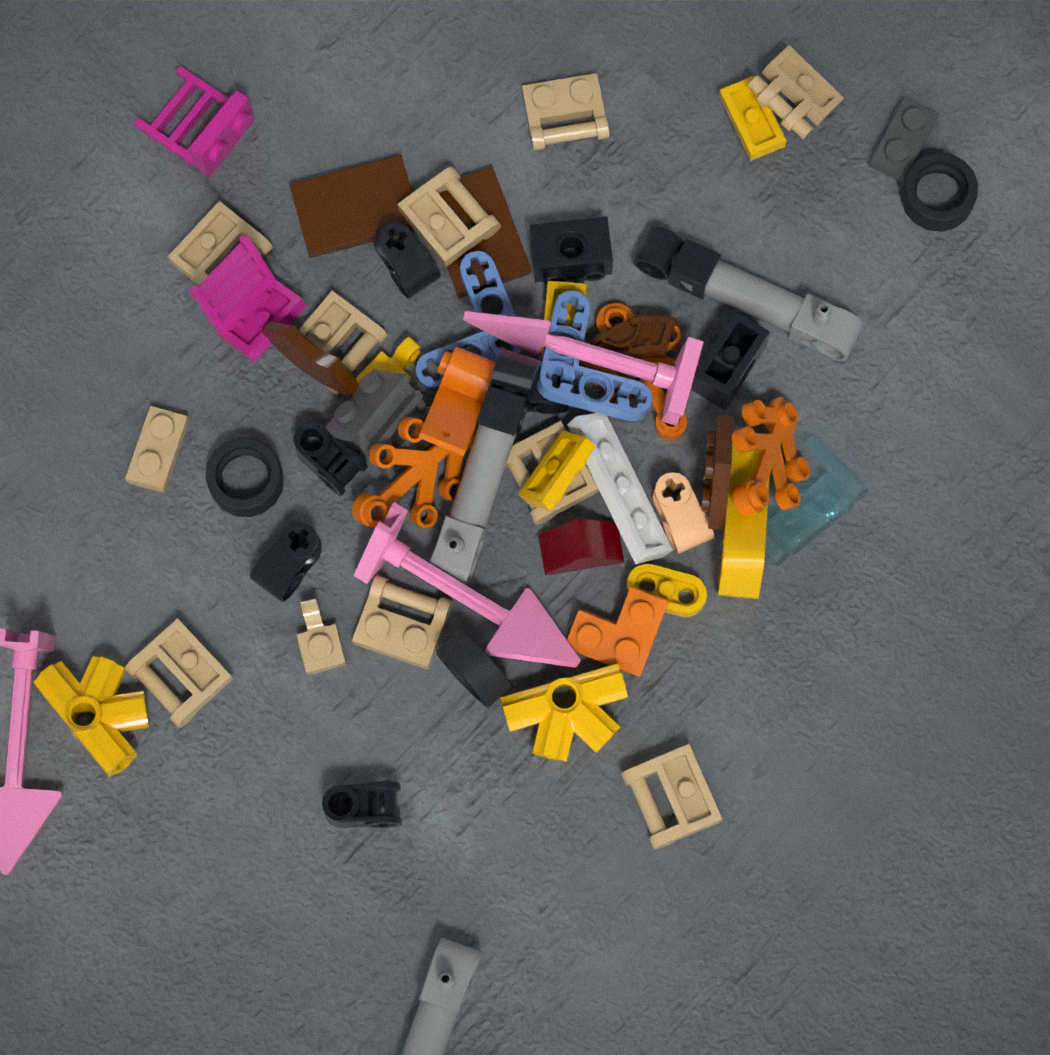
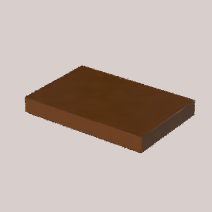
(350, 205)
(503, 247)

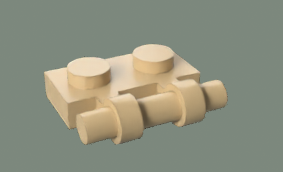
(802, 86)

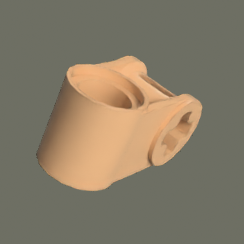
(681, 519)

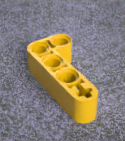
(742, 537)

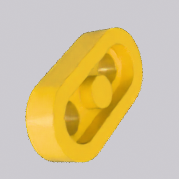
(669, 585)

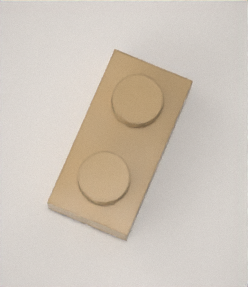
(157, 449)

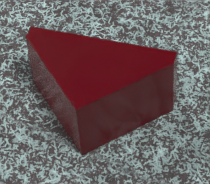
(580, 546)

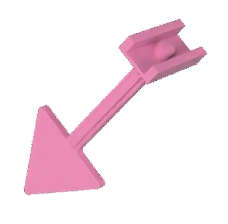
(533, 334)
(523, 632)
(22, 809)

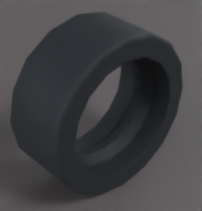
(942, 164)
(234, 449)
(473, 668)

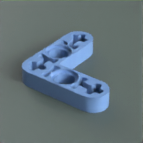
(482, 341)
(569, 369)

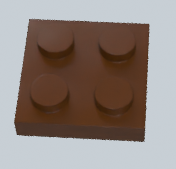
(717, 472)

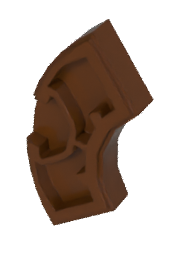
(637, 338)
(310, 359)

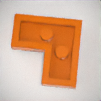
(622, 641)

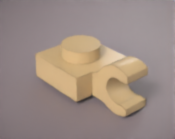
(320, 644)

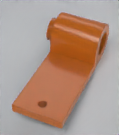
(457, 400)

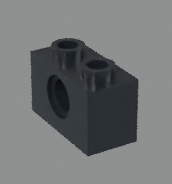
(587, 235)
(730, 360)

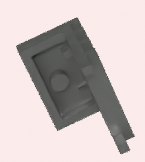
(375, 413)

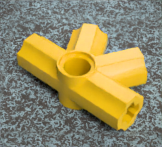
(97, 695)
(559, 724)

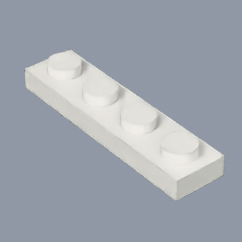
(621, 489)

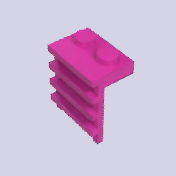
(218, 135)
(244, 298)

